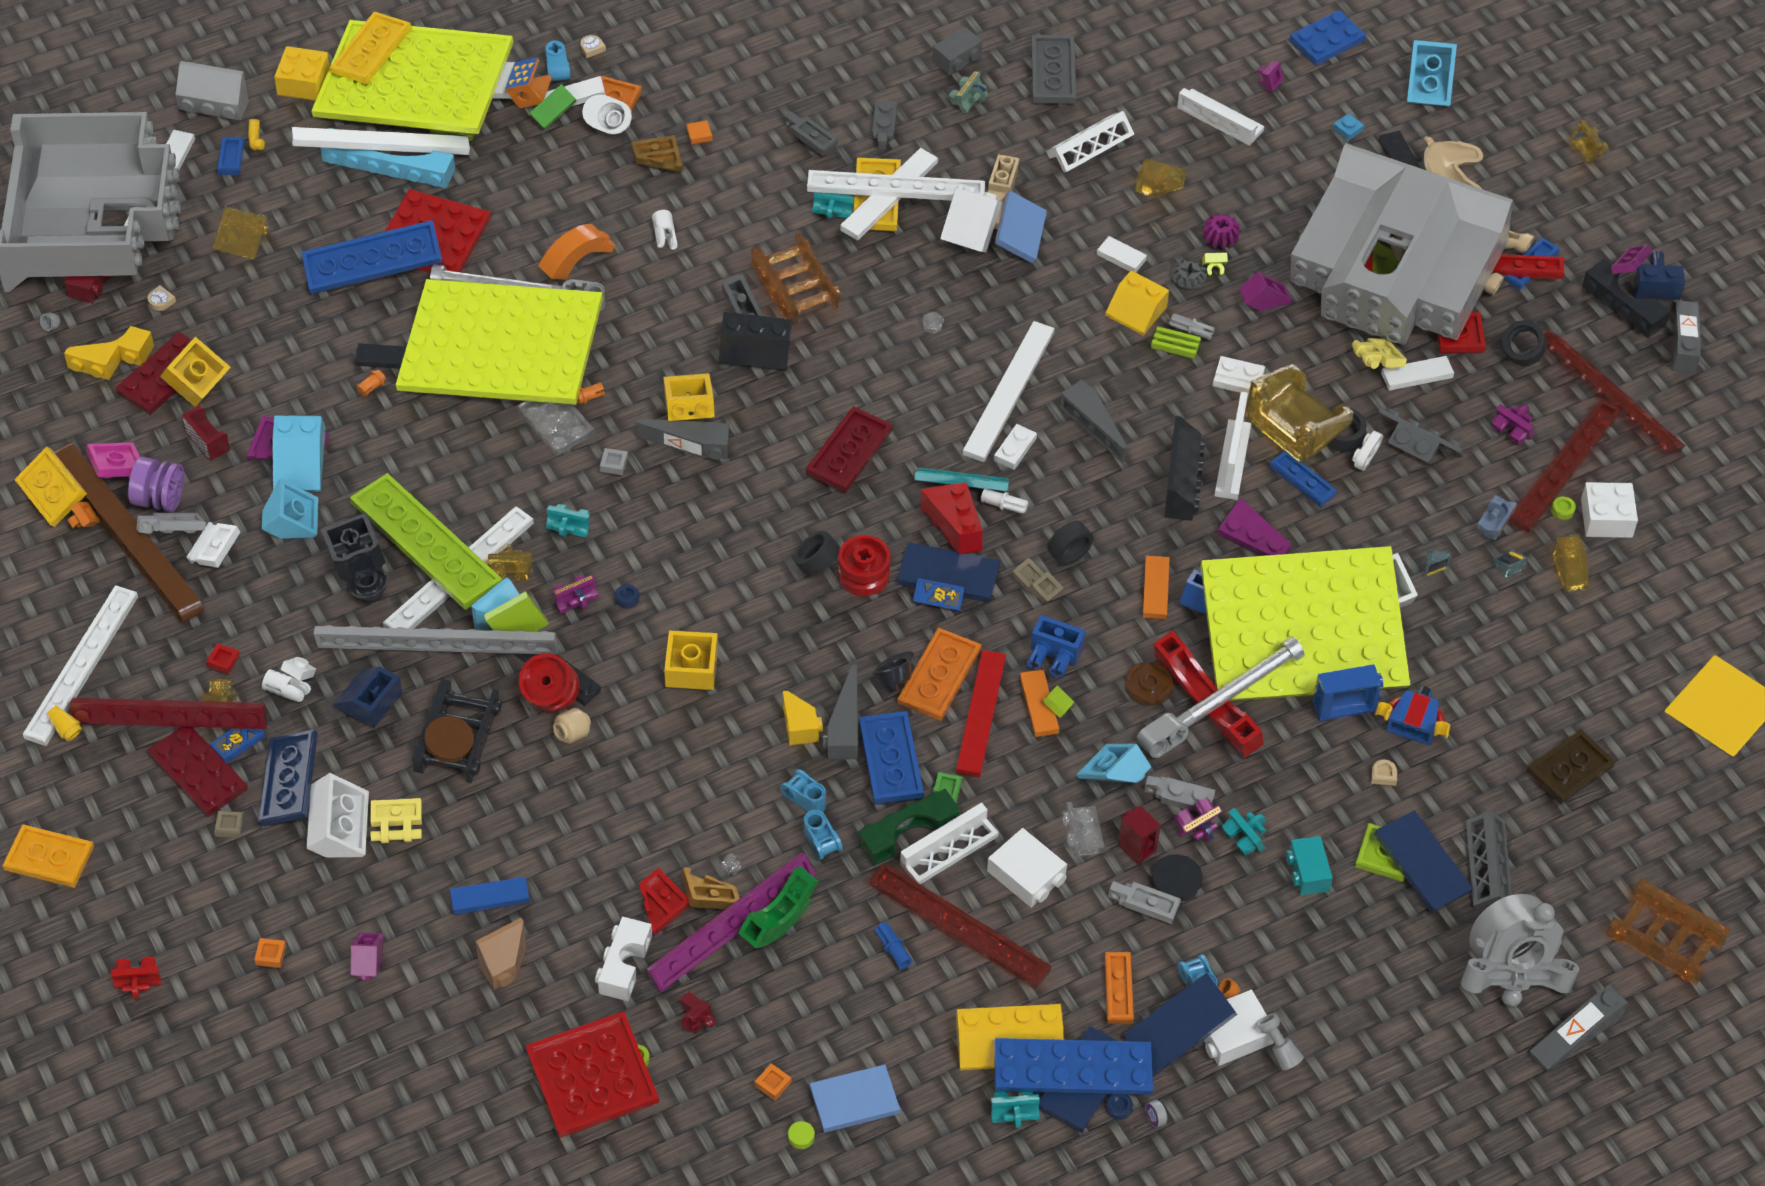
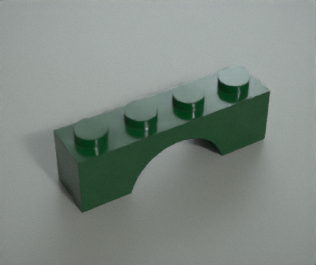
(933, 812)

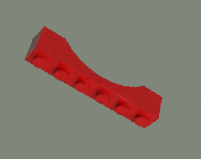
(1230, 720)

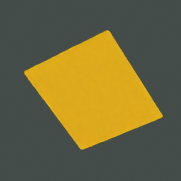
(1721, 705)

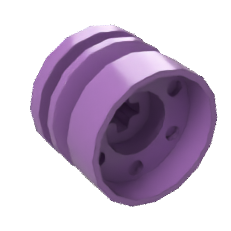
(156, 484)

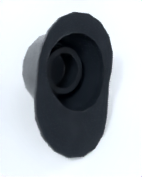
(895, 670)

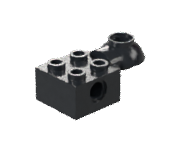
(357, 557)

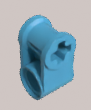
(557, 61)
(802, 791)
(822, 838)
(1194, 969)

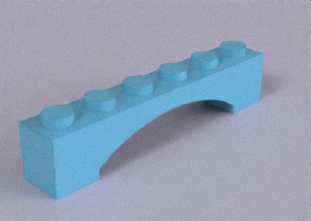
(430, 169)

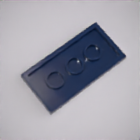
(946, 566)
(288, 777)
(1423, 861)
(1183, 1022)
(1075, 1108)

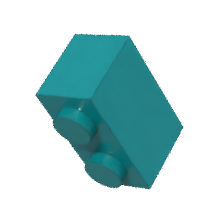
(1309, 865)

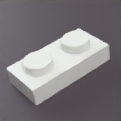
(1015, 446)

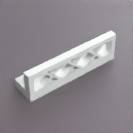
(1219, 116)
(1085, 136)
(943, 837)

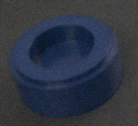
(627, 596)
(1119, 1106)

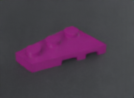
(263, 440)
(1252, 532)

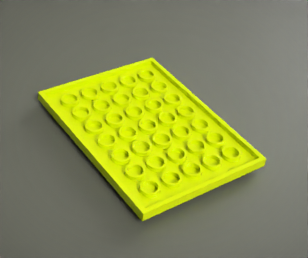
(427, 82)
(500, 341)
(1330, 601)

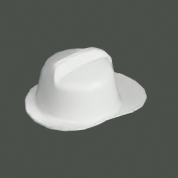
(607, 114)

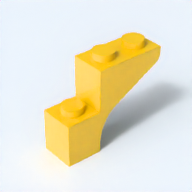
(103, 358)

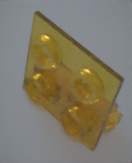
(240, 232)

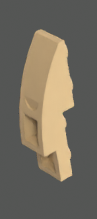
(1003, 179)

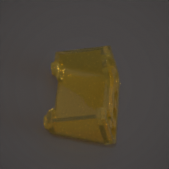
(1292, 415)

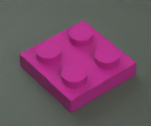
(112, 459)

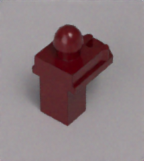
(698, 1013)

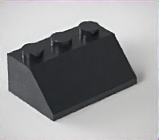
(755, 341)

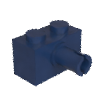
(1659, 280)

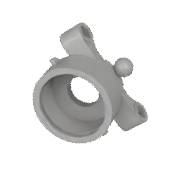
(1497, 936)

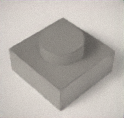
(613, 461)

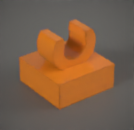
(83, 516)

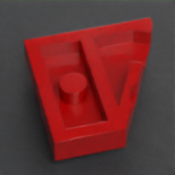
(662, 900)

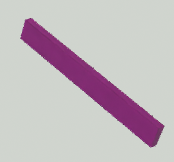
(722, 927)

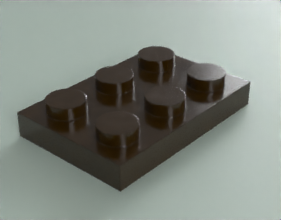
(1570, 766)

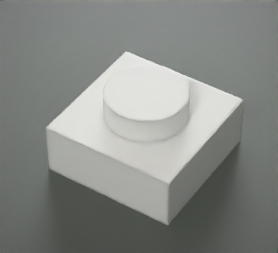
(298, 668)

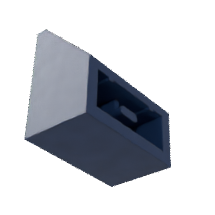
(370, 695)

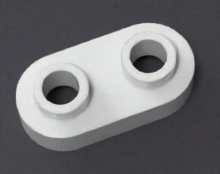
(1370, 446)

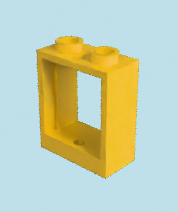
(698, 400)

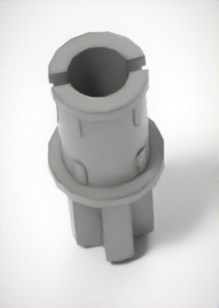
(1192, 326)

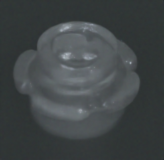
(932, 322)
(731, 864)

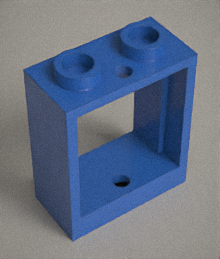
(1332, 705)

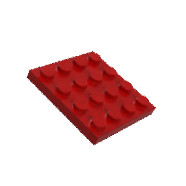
(455, 224)
(592, 1074)

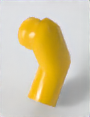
(253, 134)

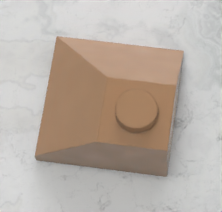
(502, 953)

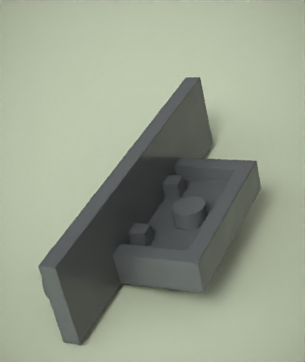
(1417, 441)

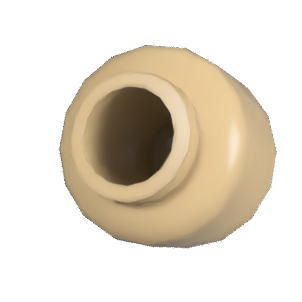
(571, 725)

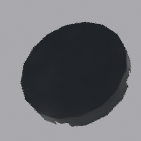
(1177, 876)

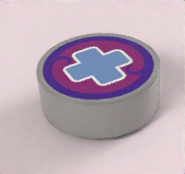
(1156, 1113)

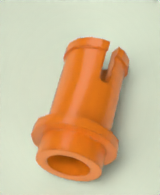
(370, 383)
(590, 392)

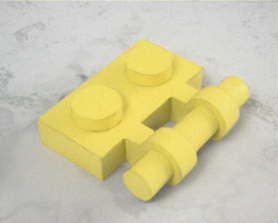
(1379, 351)
(396, 813)

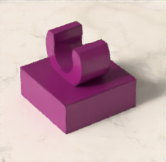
(1271, 75)

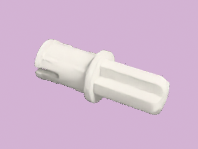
(1004, 501)

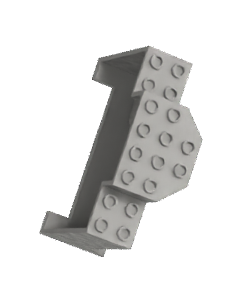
(69, 172)
(1449, 238)

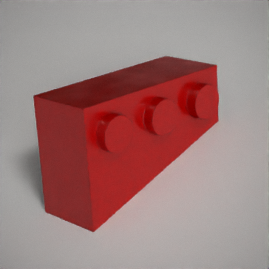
(955, 515)

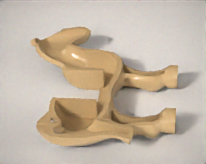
(1445, 159)

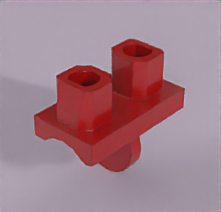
(136, 978)

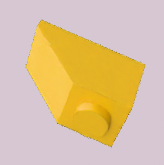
(801, 720)

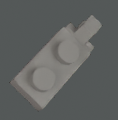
(169, 522)
(1177, 792)
(1145, 900)

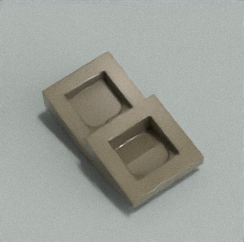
(1039, 584)

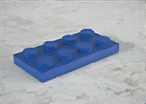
(891, 757)

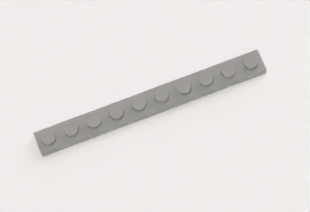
(436, 640)

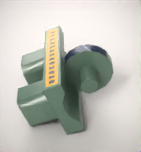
(970, 92)

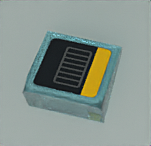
(1436, 562)
(1510, 562)

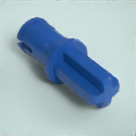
(893, 945)

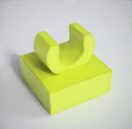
(1214, 260)

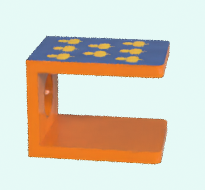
(522, 80)

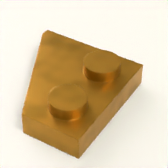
(658, 153)
(708, 891)

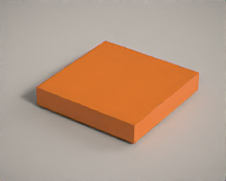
(622, 91)

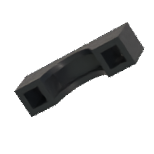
(1645, 315)

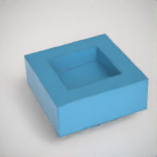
(1348, 127)

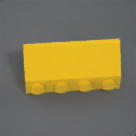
(980, 1026)

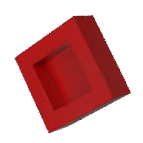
(223, 658)

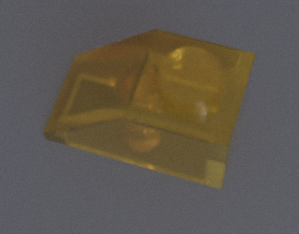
(1159, 178)
(1571, 562)

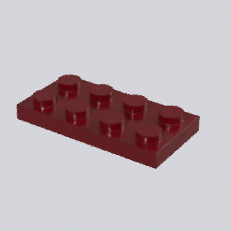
(144, 385)
(849, 449)
(197, 770)

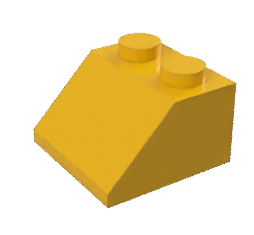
(1137, 303)

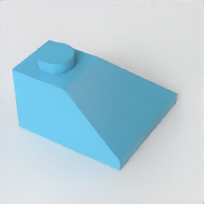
(290, 512)
(494, 598)
(1116, 764)

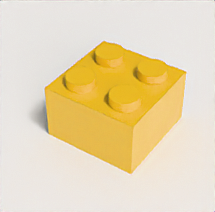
(301, 73)
(195, 371)
(691, 660)

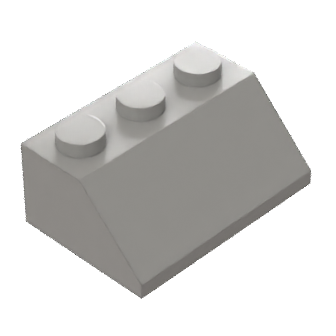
(211, 90)

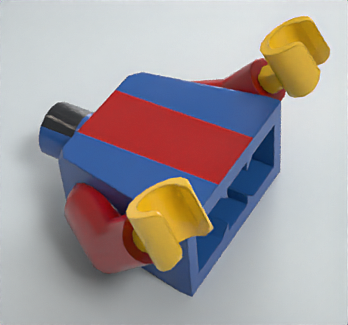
(1414, 716)

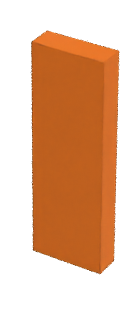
(1156, 587)
(1035, 691)
(1119, 988)

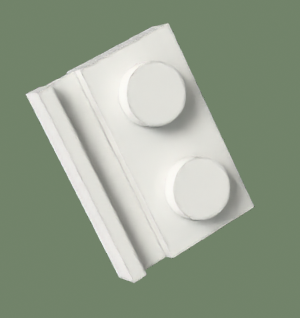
(1236, 374)
(213, 544)

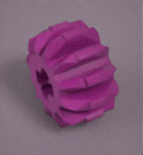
(1221, 231)

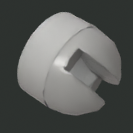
(49, 321)

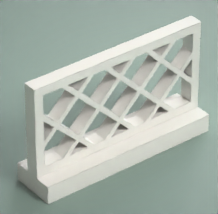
(1233, 454)

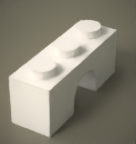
(629, 939)

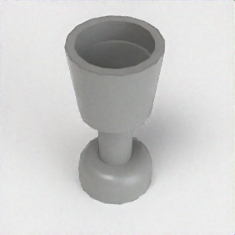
(1284, 1049)

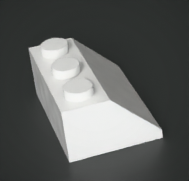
(337, 818)

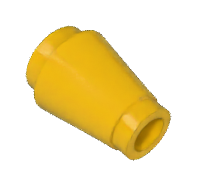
(64, 723)

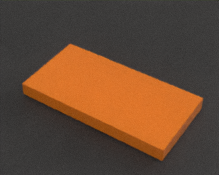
(939, 674)

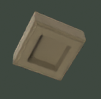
(229, 824)

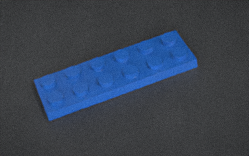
(371, 257)
(1073, 1066)

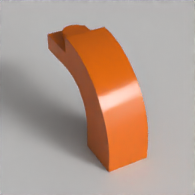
(571, 248)

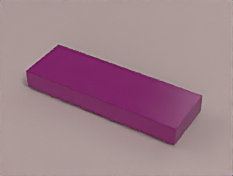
(1631, 259)

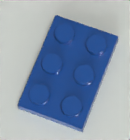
(1327, 37)

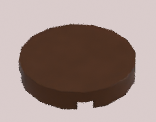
(1149, 683)
(448, 739)

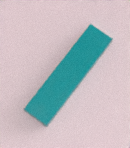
(972, 480)

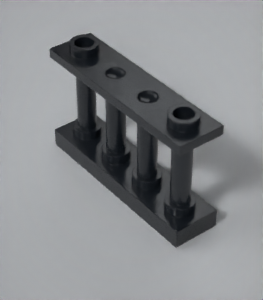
(443, 698)

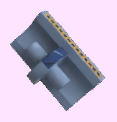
(1496, 517)

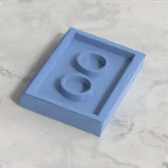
(1020, 226)
(854, 1098)

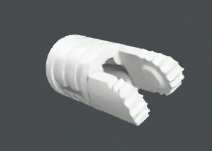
(664, 229)
(285, 686)

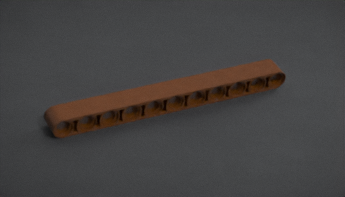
(136, 545)

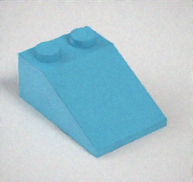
(1431, 73)
(298, 451)

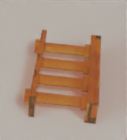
(781, 293)
(1678, 912)

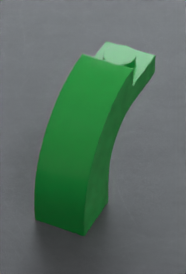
(779, 916)

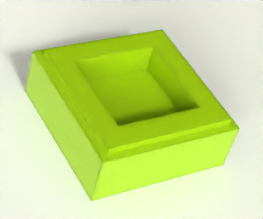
(1058, 701)

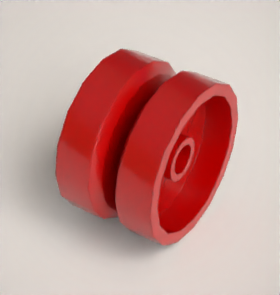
(864, 565)
(549, 683)

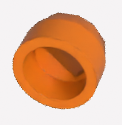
(1229, 988)

